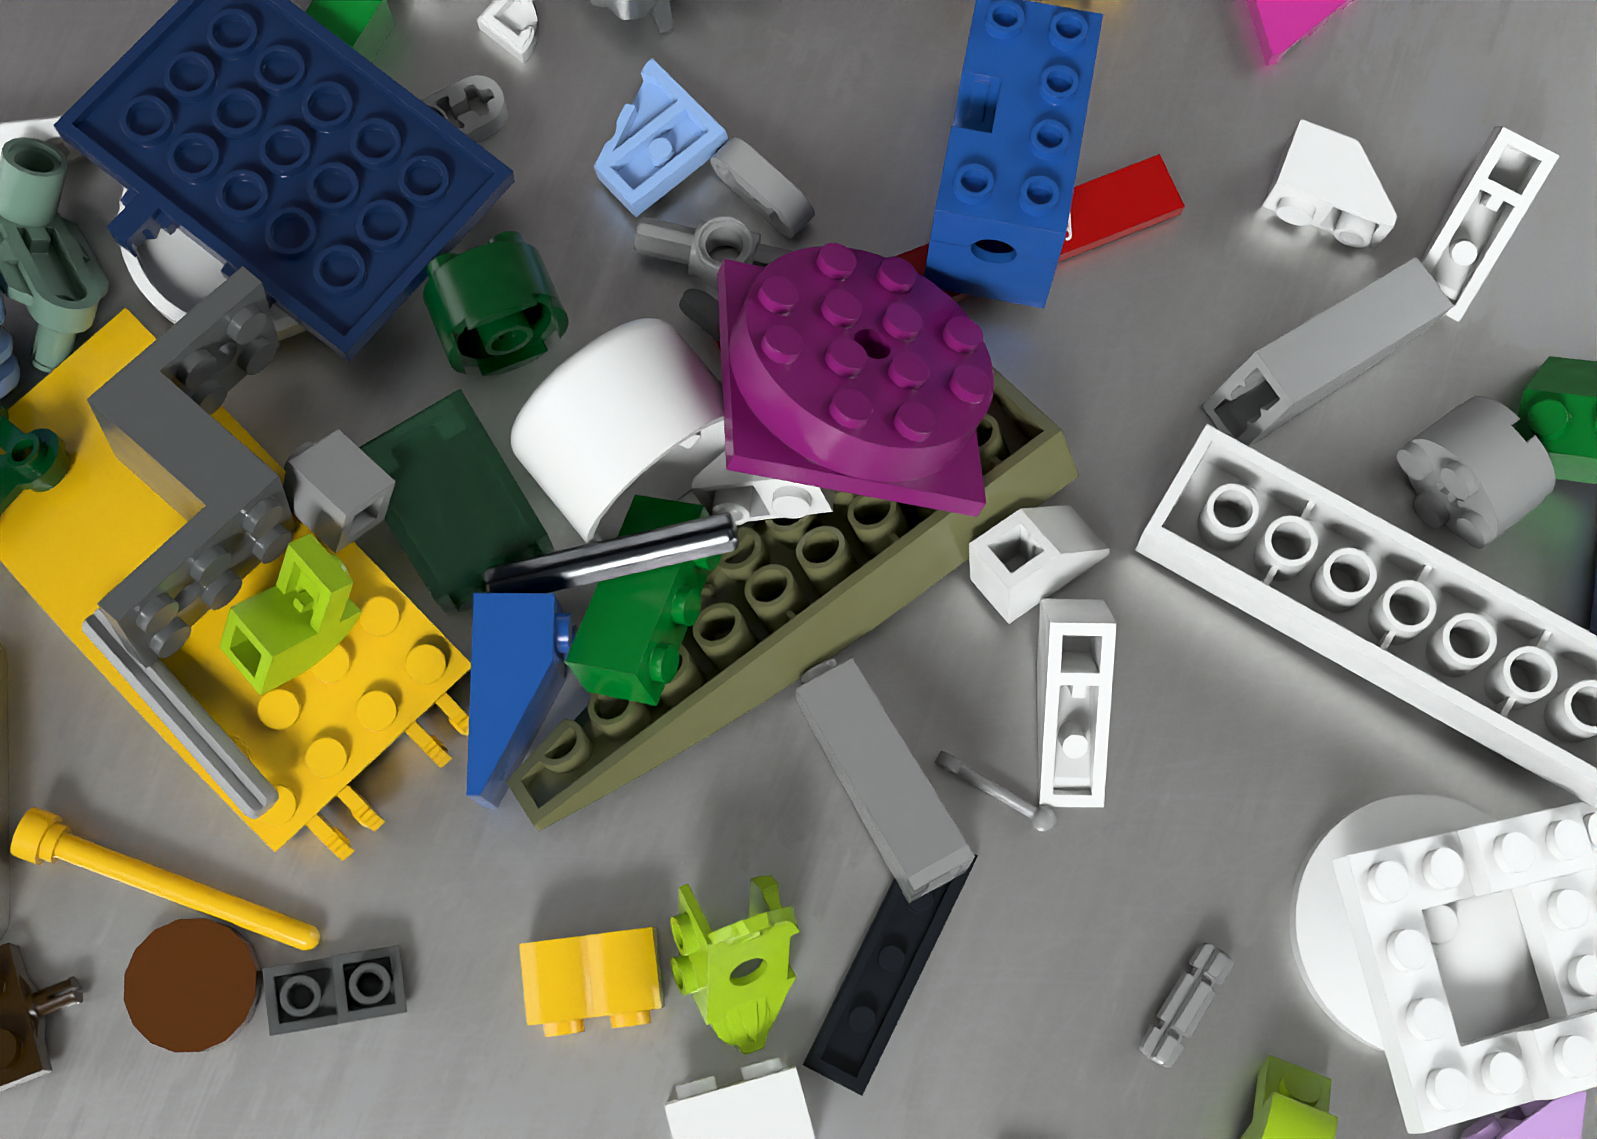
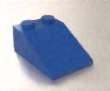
(513, 683)

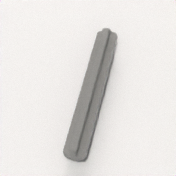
(187, 722)

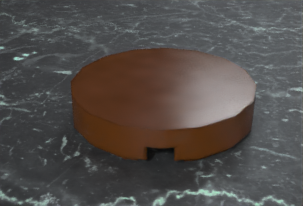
(192, 985)

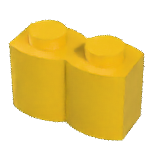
(592, 978)

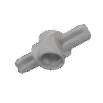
(694, 245)

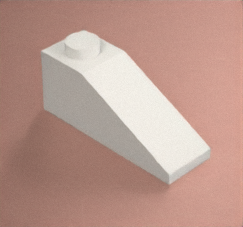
(1485, 214)
(1074, 700)

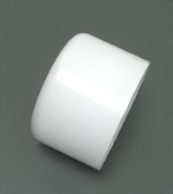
(620, 423)

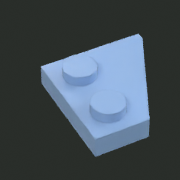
(657, 142)

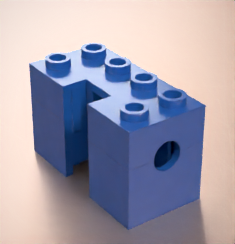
(1013, 151)

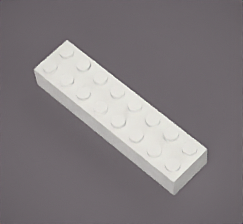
(1384, 607)

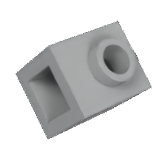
(336, 489)

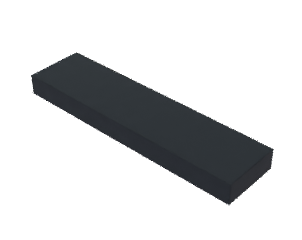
(880, 984)

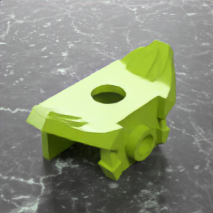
(746, 1006)

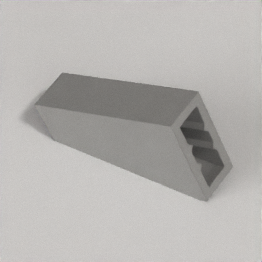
(1326, 353)
(882, 779)

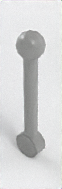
(1042, 818)

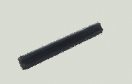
(616, 557)

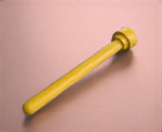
(44, 838)

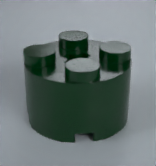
(493, 305)

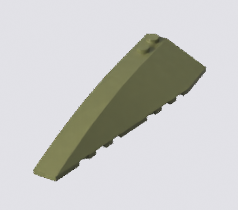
(789, 603)

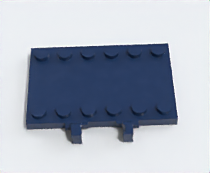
(284, 161)

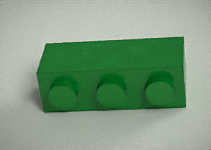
(640, 619)

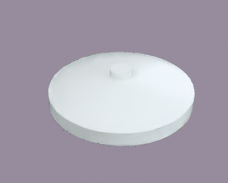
(1474, 940)

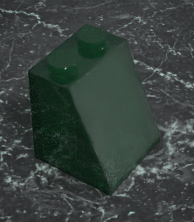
(454, 501)

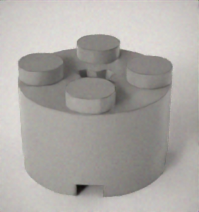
(1476, 471)

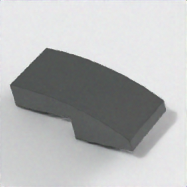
(334, 990)

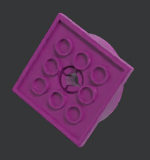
(853, 378)

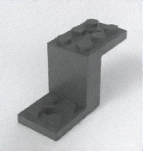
(164, 433)

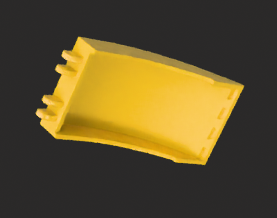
(302, 735)

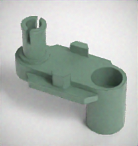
(42, 254)

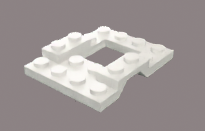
(1553, 878)

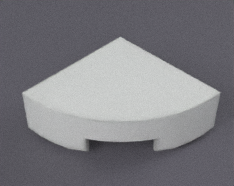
(512, 26)

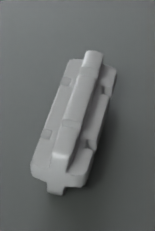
(1186, 1005)

